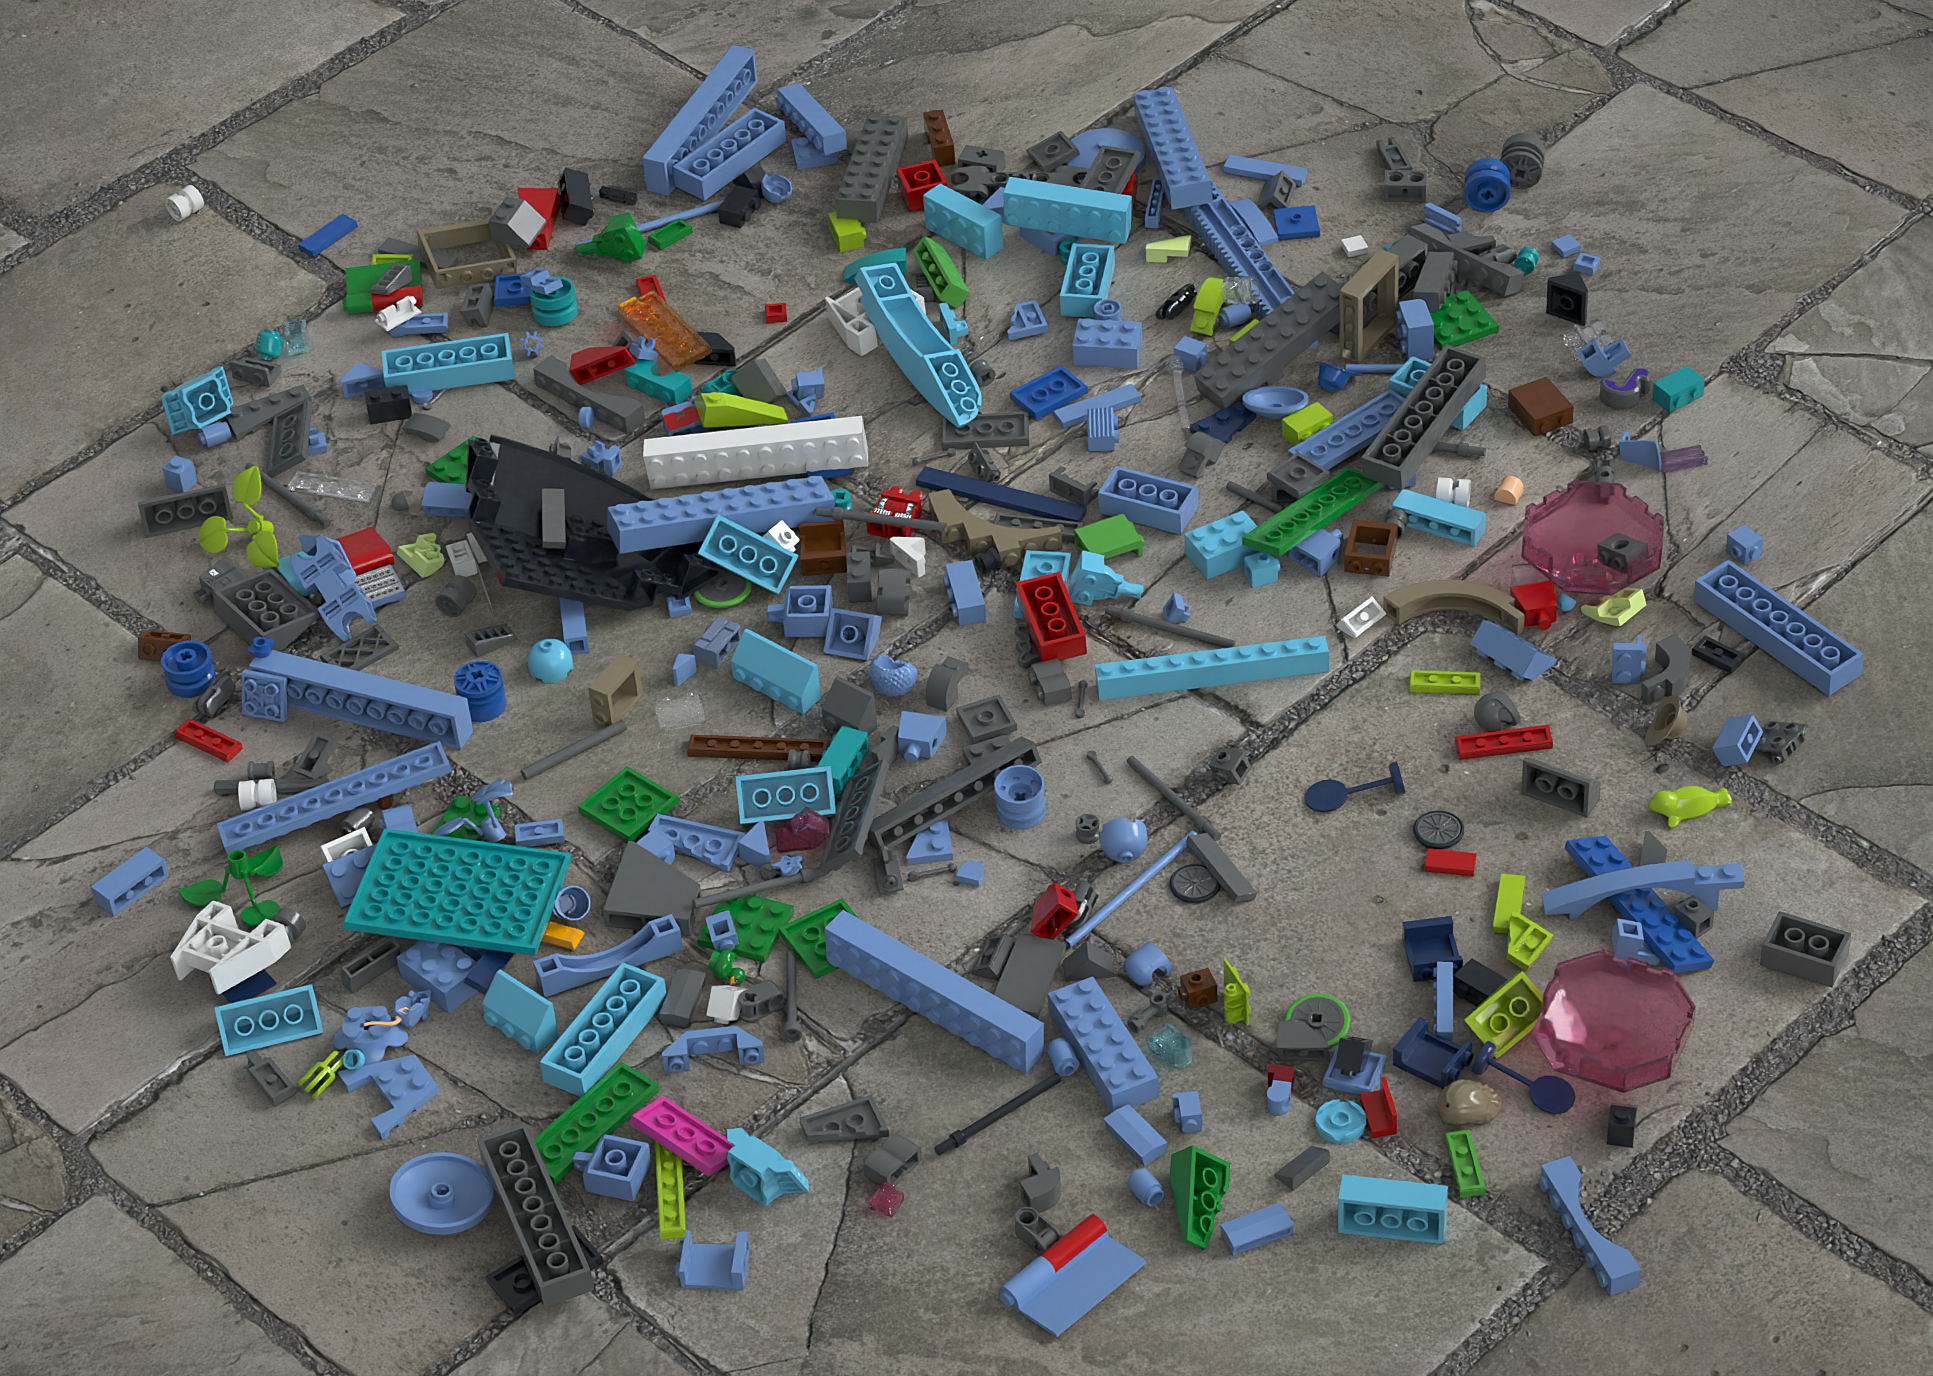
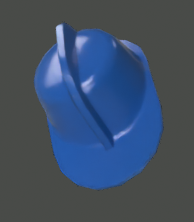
(1332, 377)

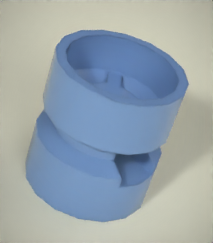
(1108, 310)

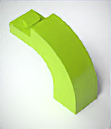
(1207, 306)

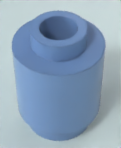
(1234, 315)
(214, 434)
(1062, 1057)
(1145, 1187)

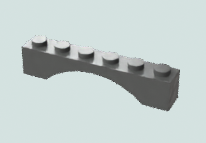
(1492, 274)
(618, 411)

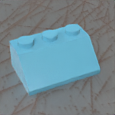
(520, 1013)

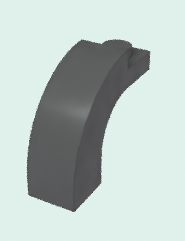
(1675, 659)

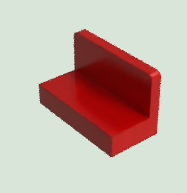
(1380, 1111)

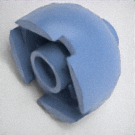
(1123, 839)

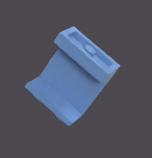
(713, 1264)

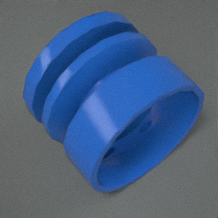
(483, 688)

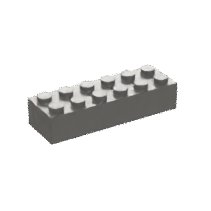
(1411, 260)

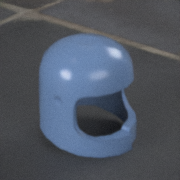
(569, 900)
(1143, 963)

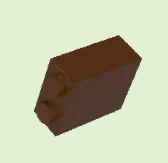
(1540, 406)

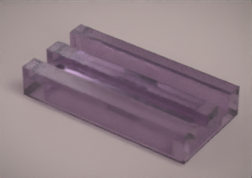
(1683, 458)

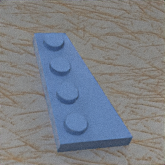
(705, 842)

